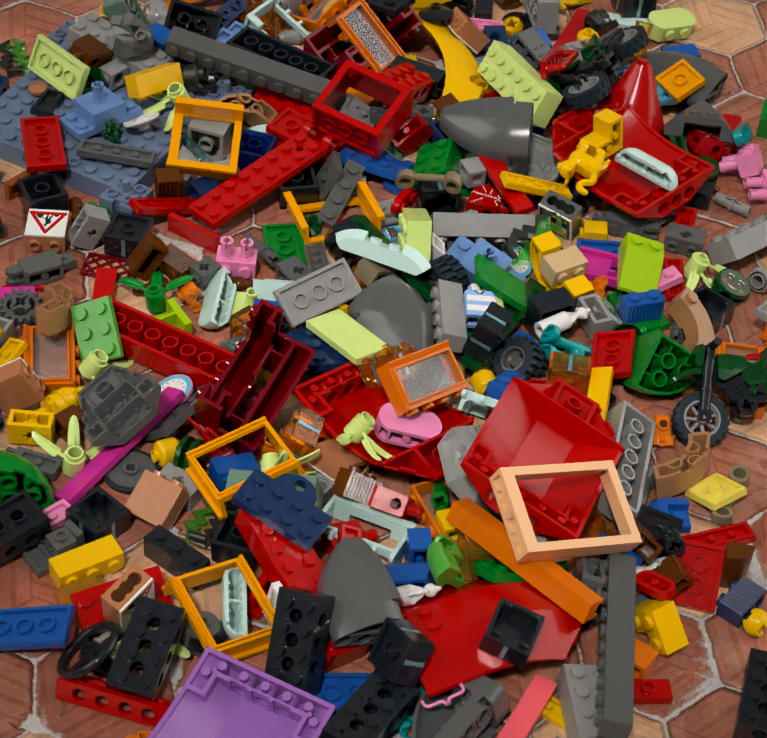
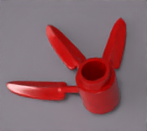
(221, 451)

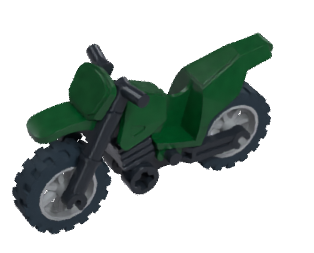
(592, 79)
(735, 381)

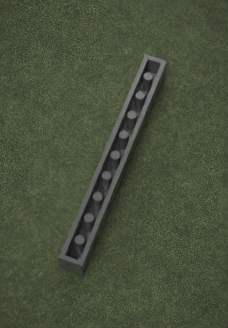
(246, 66)
(616, 648)

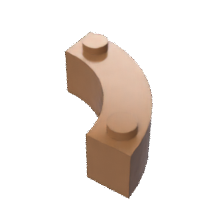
(255, 111)
(55, 312)
(691, 318)
(684, 472)

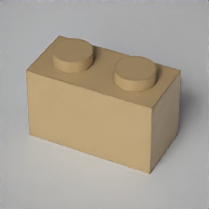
(563, 265)

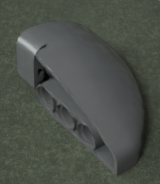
(714, 76)
(490, 126)
(394, 313)
(361, 593)
(468, 715)

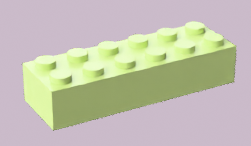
(518, 79)

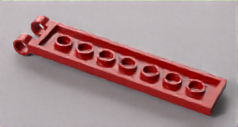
(262, 176)

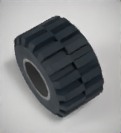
(448, 269)
(521, 356)

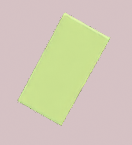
(58, 67)
(345, 335)

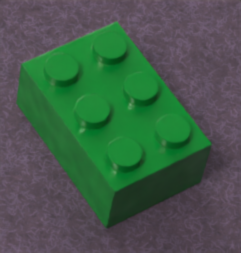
(437, 158)

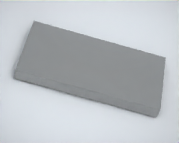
(317, 292)

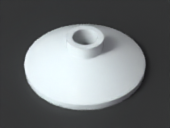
(141, 122)

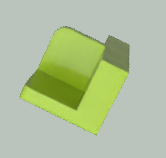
(175, 316)

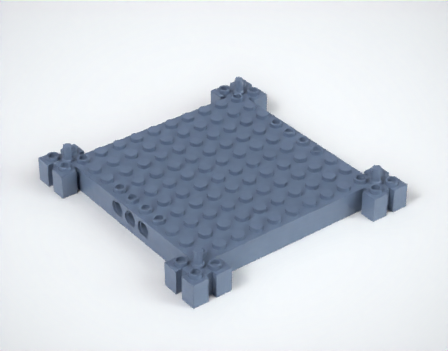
(101, 179)

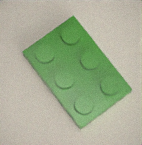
(97, 328)

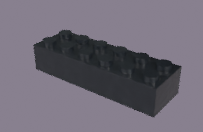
(277, 50)

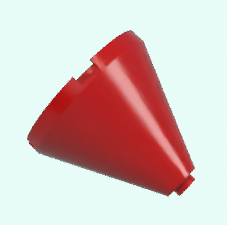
(639, 89)

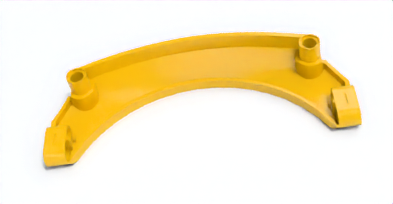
(460, 64)

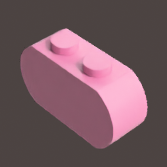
(406, 430)

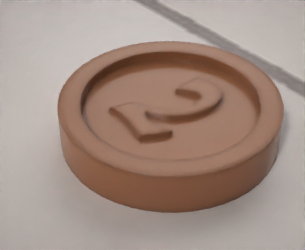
(37, 88)

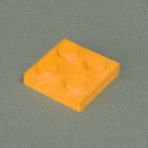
(680, 80)

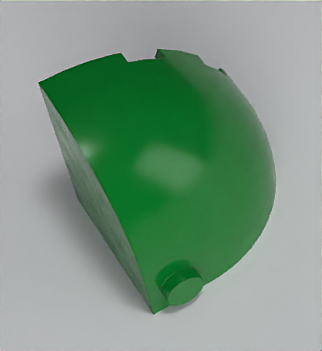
(655, 363)
(20, 474)

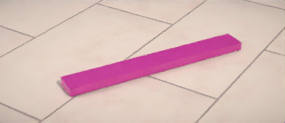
(111, 455)

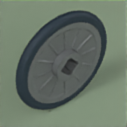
(128, 471)

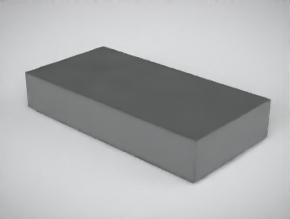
(37, 559)

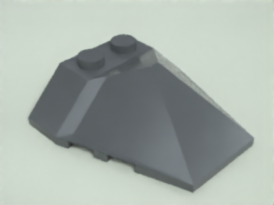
(703, 116)
(118, 405)

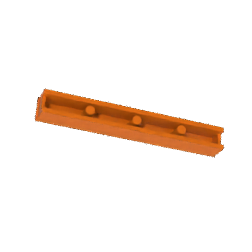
(541, 574)

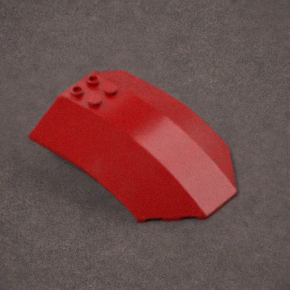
(622, 185)
(343, 394)
(543, 426)
(459, 618)

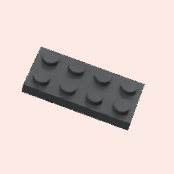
(174, 419)

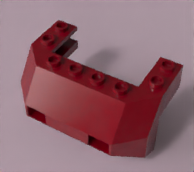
(326, 44)
(236, 392)

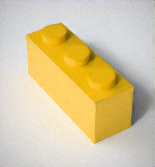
(153, 80)
(85, 561)

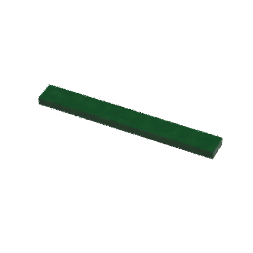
(418, 282)
(532, 287)

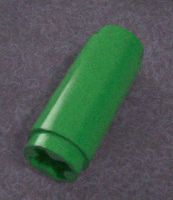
(439, 496)

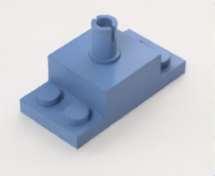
(95, 109)
(466, 250)

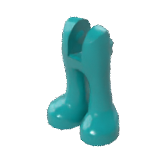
(552, 338)

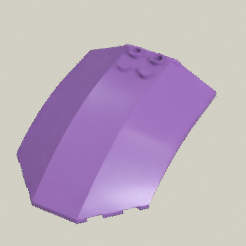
(240, 702)

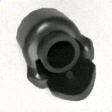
(599, 21)
(196, 78)

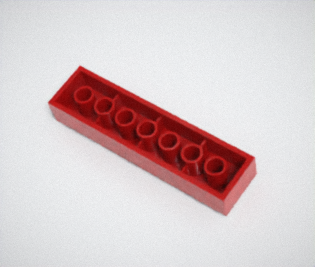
(168, 347)
(291, 566)

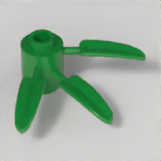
(155, 293)

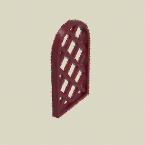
(106, 257)

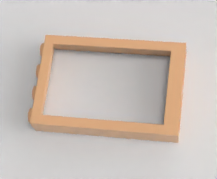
(519, 525)

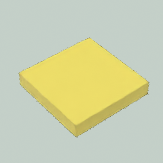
(716, 491)

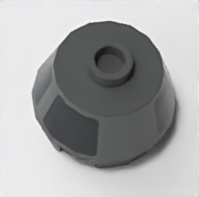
(190, 640)

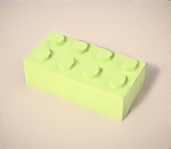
(415, 230)

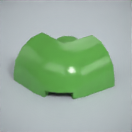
(443, 561)

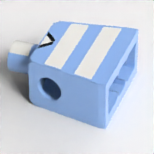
(476, 303)

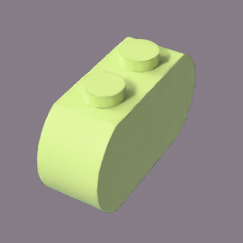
(671, 24)

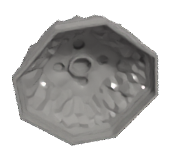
(540, 161)
(452, 450)

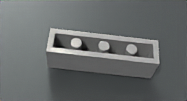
(449, 314)

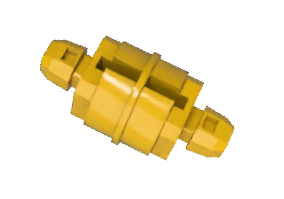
(60, 399)

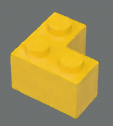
(606, 133)
(661, 624)

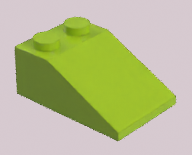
(639, 263)

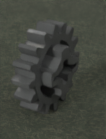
(20, 306)

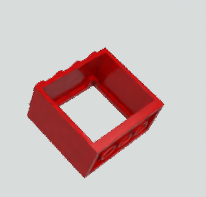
(352, 131)

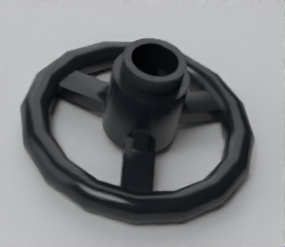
(93, 655)

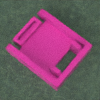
(600, 264)

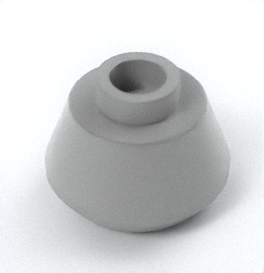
(758, 280)

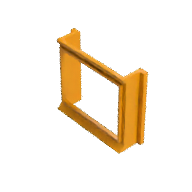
(208, 111)
(364, 199)
(204, 484)
(237, 648)

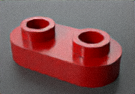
(404, 200)
(655, 585)

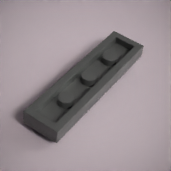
(116, 153)
(341, 193)
(315, 256)

